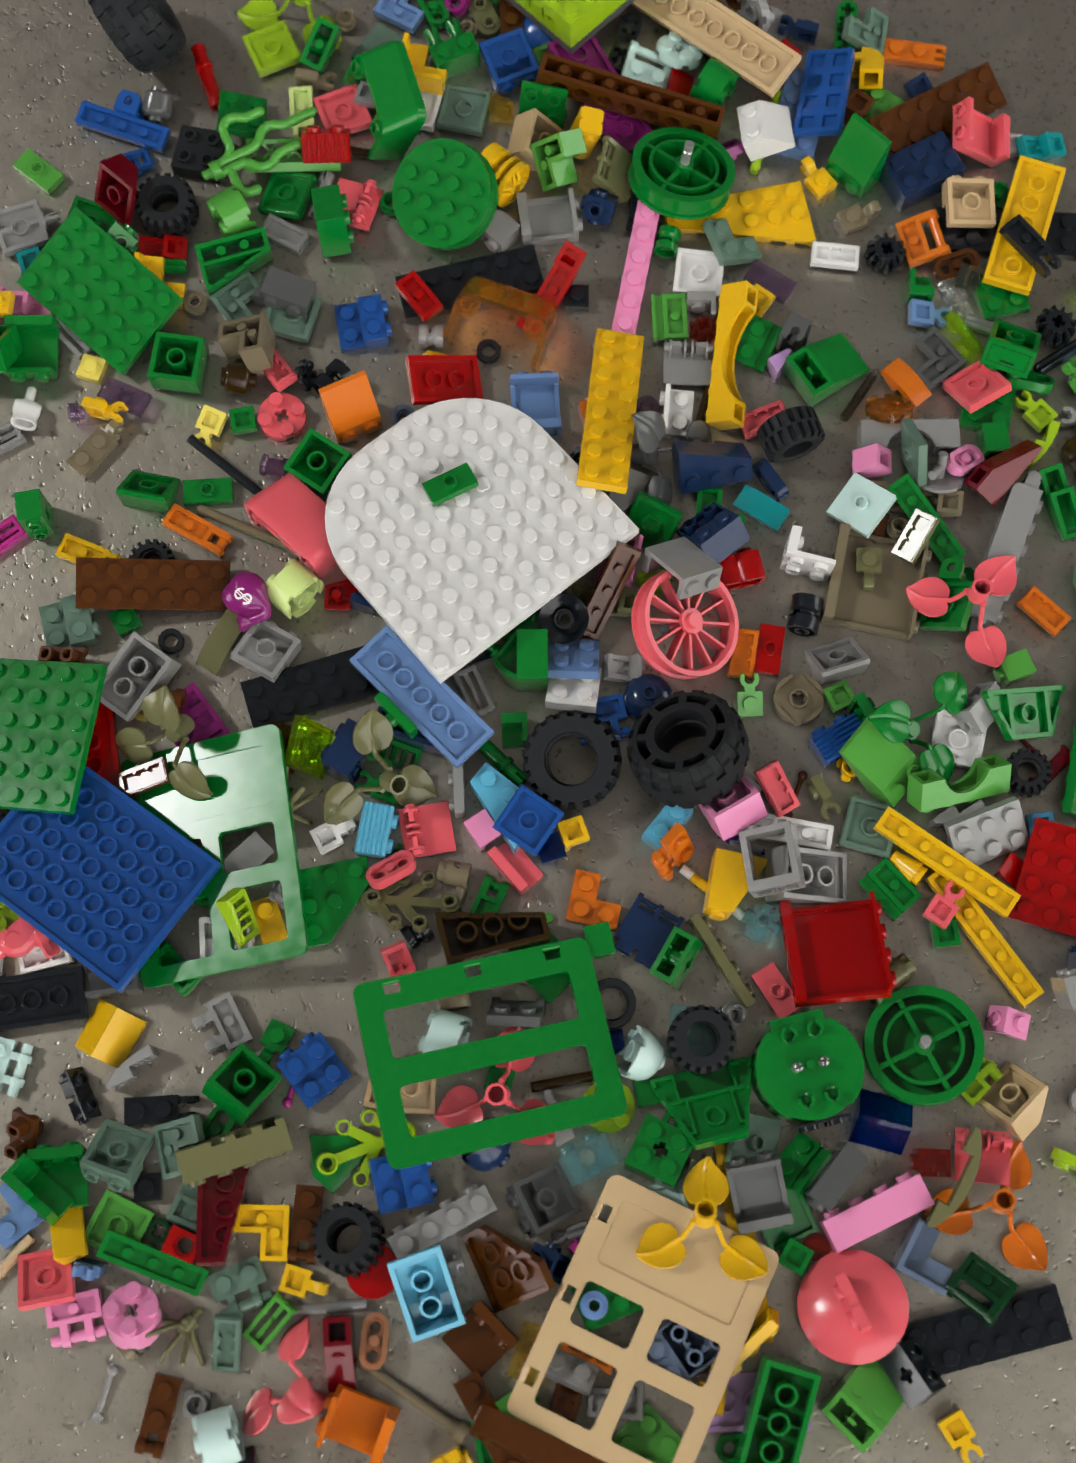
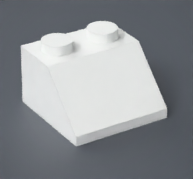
(765, 129)

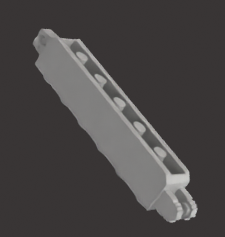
(1009, 539)

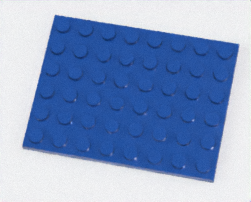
(101, 879)

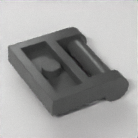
(516, 1013)

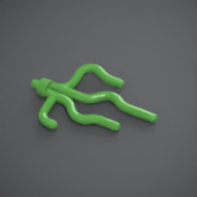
(232, 160)

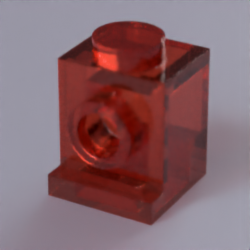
(931, 1161)

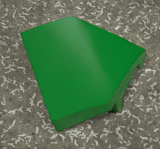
(333, 1143)

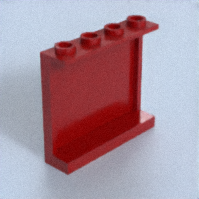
(837, 952)

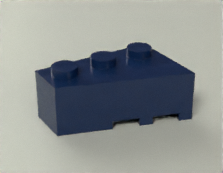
(709, 465)

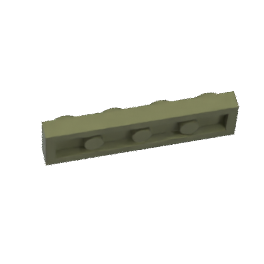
(716, 951)

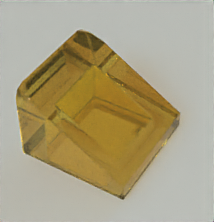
(500, 109)

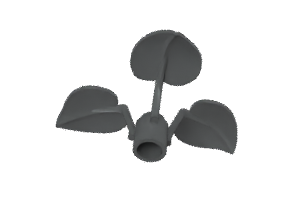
(649, 430)

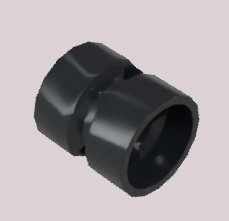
(335, 370)
(805, 610)

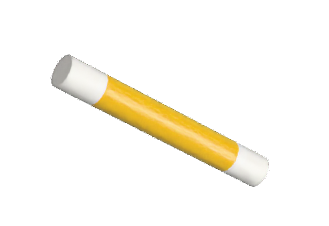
(702, 884)

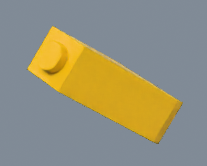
(727, 883)

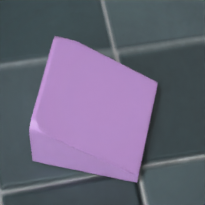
(776, 363)

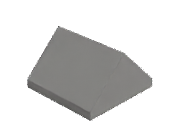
(837, 660)

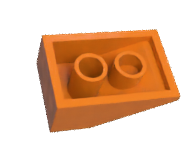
(350, 407)

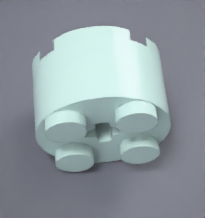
(445, 1030)
(218, 1436)

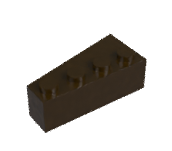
(486, 934)

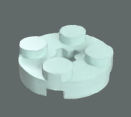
(677, 52)

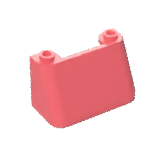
(296, 520)

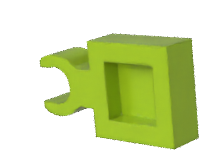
(1037, 413)

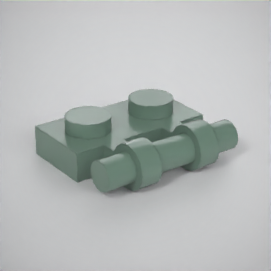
(237, 1279)

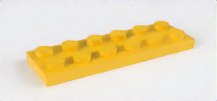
(1034, 197)

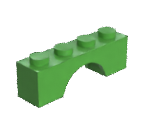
(985, 778)

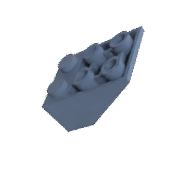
(681, 1350)

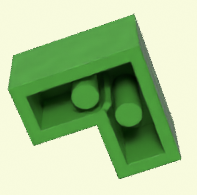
(555, 158)

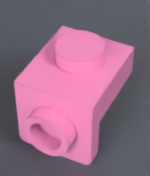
(1008, 1022)

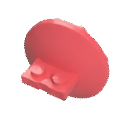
(853, 1307)

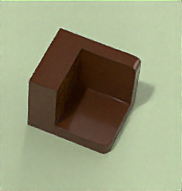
(859, 103)

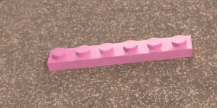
(636, 269)

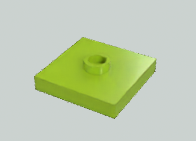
(272, 48)

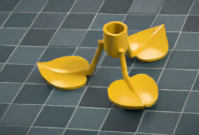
(707, 1189)

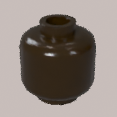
(237, 378)

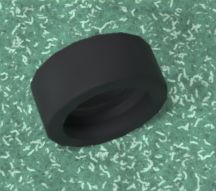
(630, 1001)

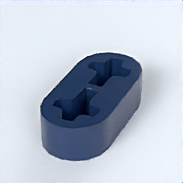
(770, 480)

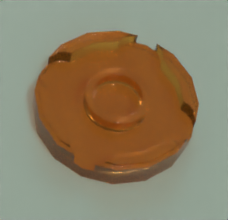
(889, 409)

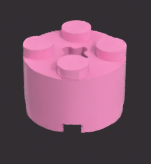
(131, 1315)

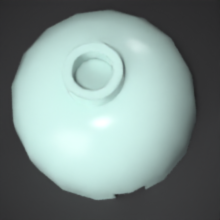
(641, 1054)

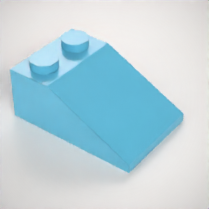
(426, 1293)

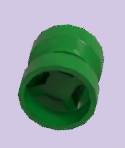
(666, 245)

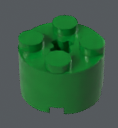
(715, 82)

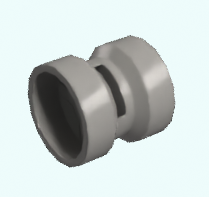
(431, 336)

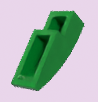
(1059, 500)

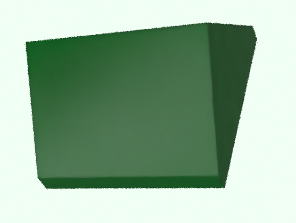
(148, 491)

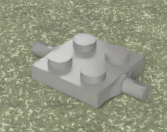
(24, 227)

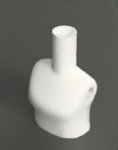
(26, 411)

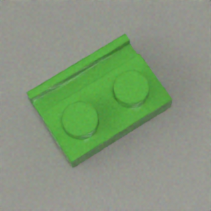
(669, 317)

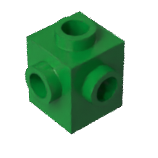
(117, 230)

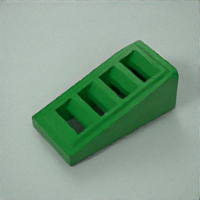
(391, 761)

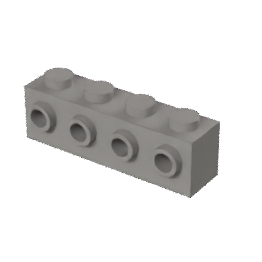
(443, 1223)

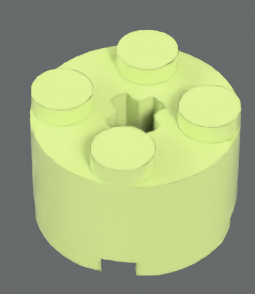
(294, 589)

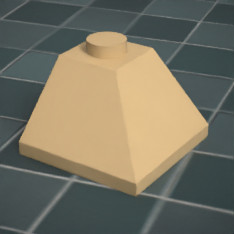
(1015, 1101)

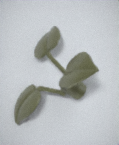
(161, 710)
(409, 786)

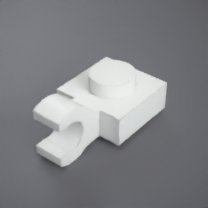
(330, 835)

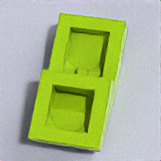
(1048, 437)

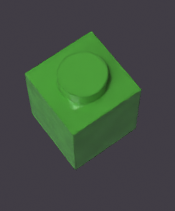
(1014, 669)

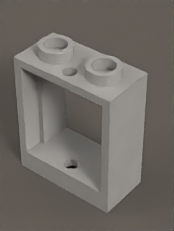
(778, 883)

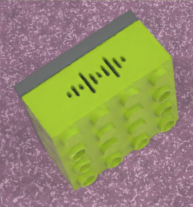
(571, 20)

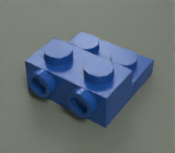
(509, 60)
(363, 324)
(313, 1069)
(401, 1187)

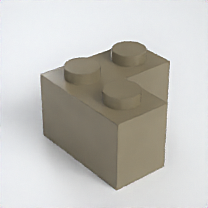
(249, 339)

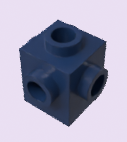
(599, 206)
(555, 1261)

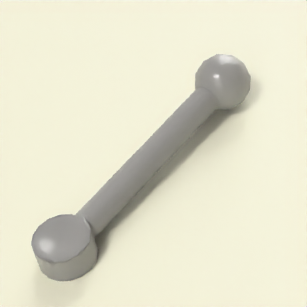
(97, 1416)

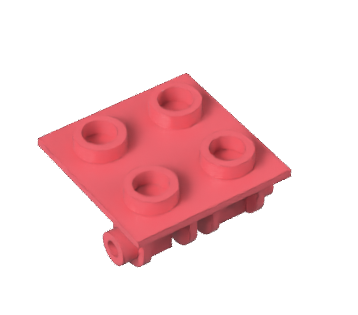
(361, 201)
(427, 829)
(995, 1156)

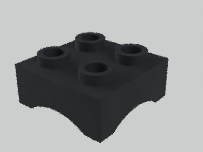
(196, 149)

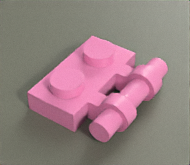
(85, 1308)

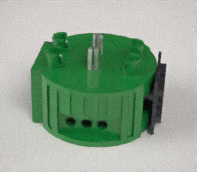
(807, 1069)

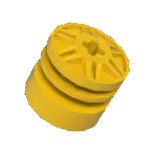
(509, 172)

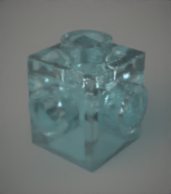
(756, 931)

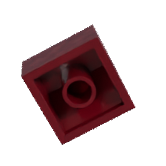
(117, 187)

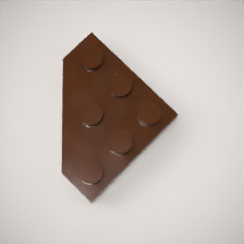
(506, 1268)

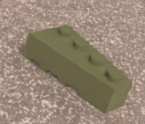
(232, 1150)

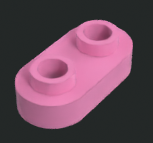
(964, 460)

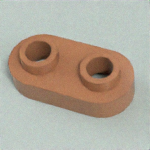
(373, 1342)

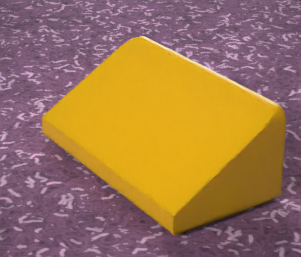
(69, 1237)

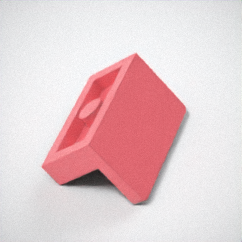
(516, 867)

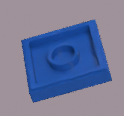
(528, 820)

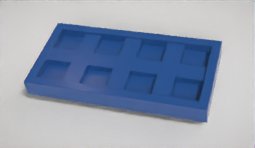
(824, 92)

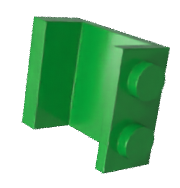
(40, 348)

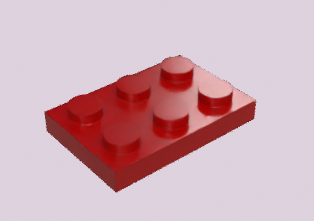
(442, 378)

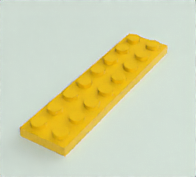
(609, 411)

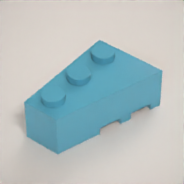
(493, 794)

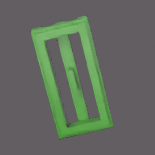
(284, 1304)

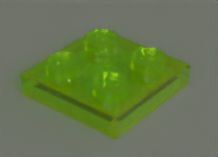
(306, 746)

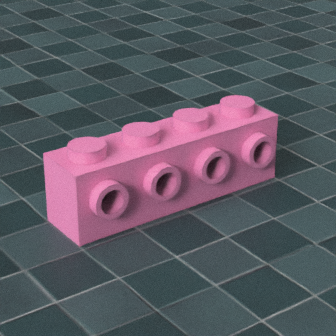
(876, 1211)

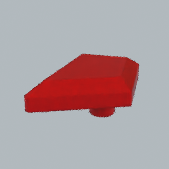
(338, 595)

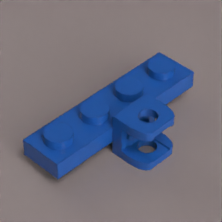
(124, 123)

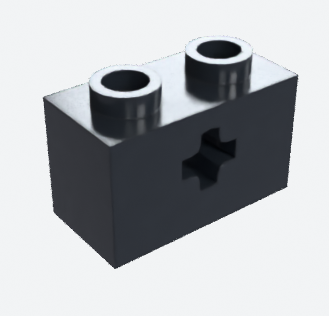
(912, 1373)

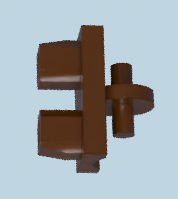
(63, 654)
(23, 1133)

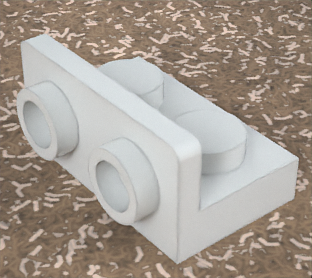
(676, 411)

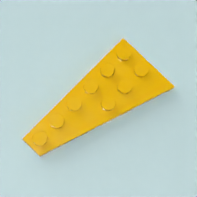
(762, 213)

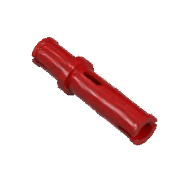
(205, 68)

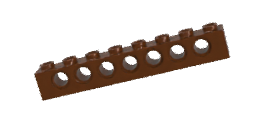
(630, 96)

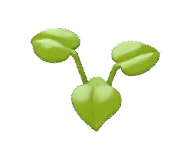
(262, 13)

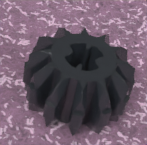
(893, 255)
(1055, 326)

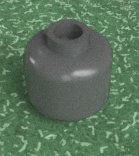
(157, 104)

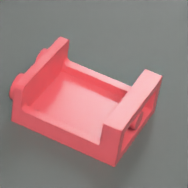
(980, 135)

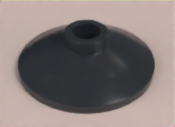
(551, 618)

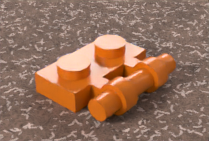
(674, 851)

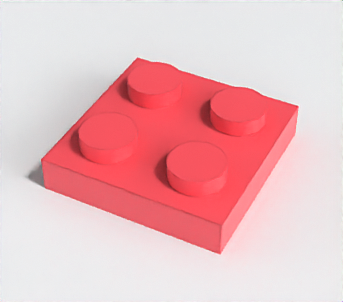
(339, 108)
(976, 386)
(43, 1281)

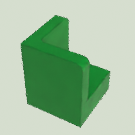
(918, 287)
(993, 438)
(514, 730)
(599, 940)

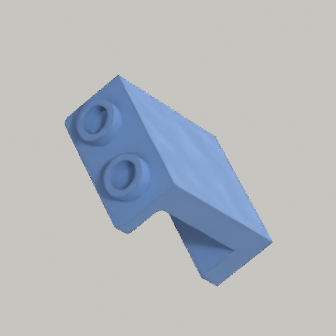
(538, 398)

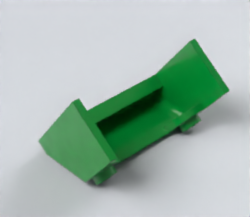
(394, 95)

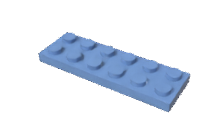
(430, 705)

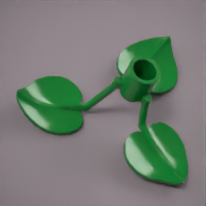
(896, 726)

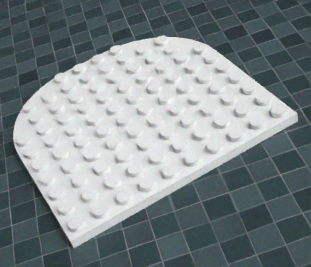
(482, 561)

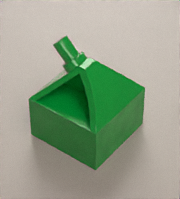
(523, 660)

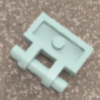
(7, 1054)

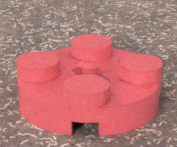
(286, 429)

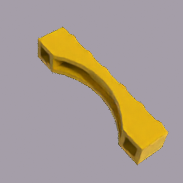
(736, 309)

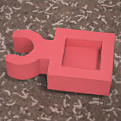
(942, 908)

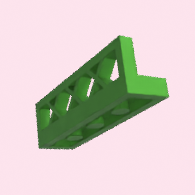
(289, 163)

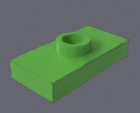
(38, 171)

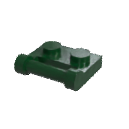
(987, 1282)

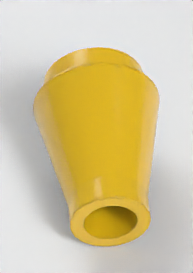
(909, 867)

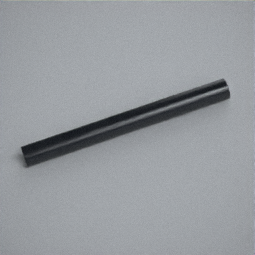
(223, 464)

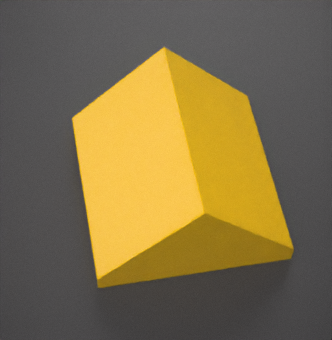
(110, 1034)

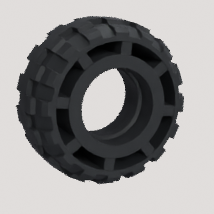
(142, 31)
(696, 774)

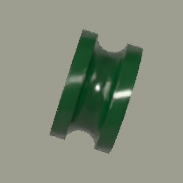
(152, 1228)

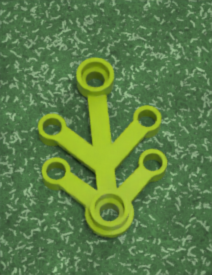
(371, 1147)

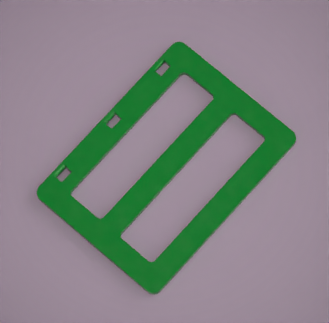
(391, 1073)

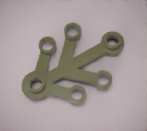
(407, 901)

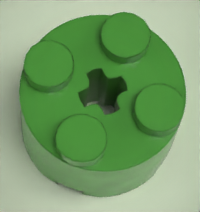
(230, 211)

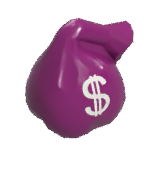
(248, 599)

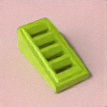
(225, 905)

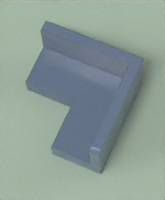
(914, 1260)

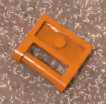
(915, 242)

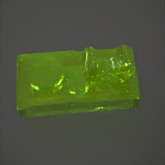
(957, 325)

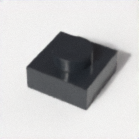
(577, 298)
(148, 1187)

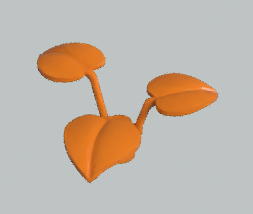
(1025, 1244)

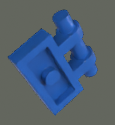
(611, 710)

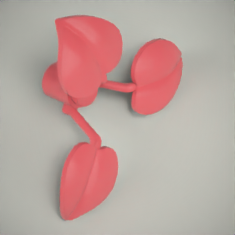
(993, 577)
(462, 1106)
(300, 1400)

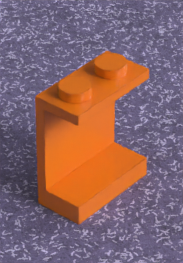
(358, 1422)

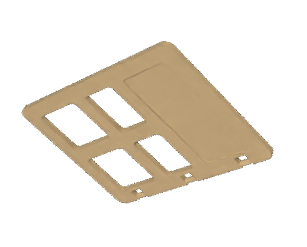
(689, 1294)

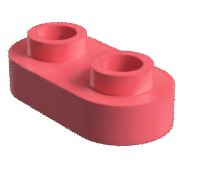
(391, 869)

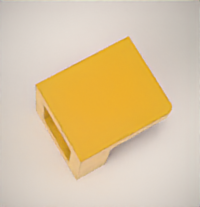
(573, 832)

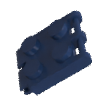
(645, 931)

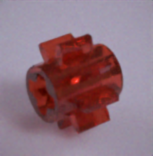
(703, 329)

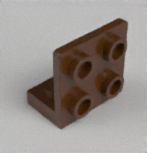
(481, 1339)

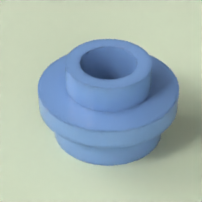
(584, 1305)

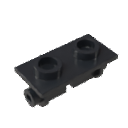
(76, 1083)

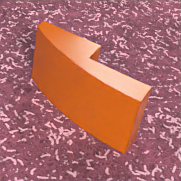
(902, 377)

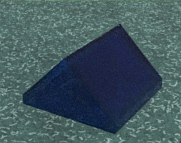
(881, 1122)

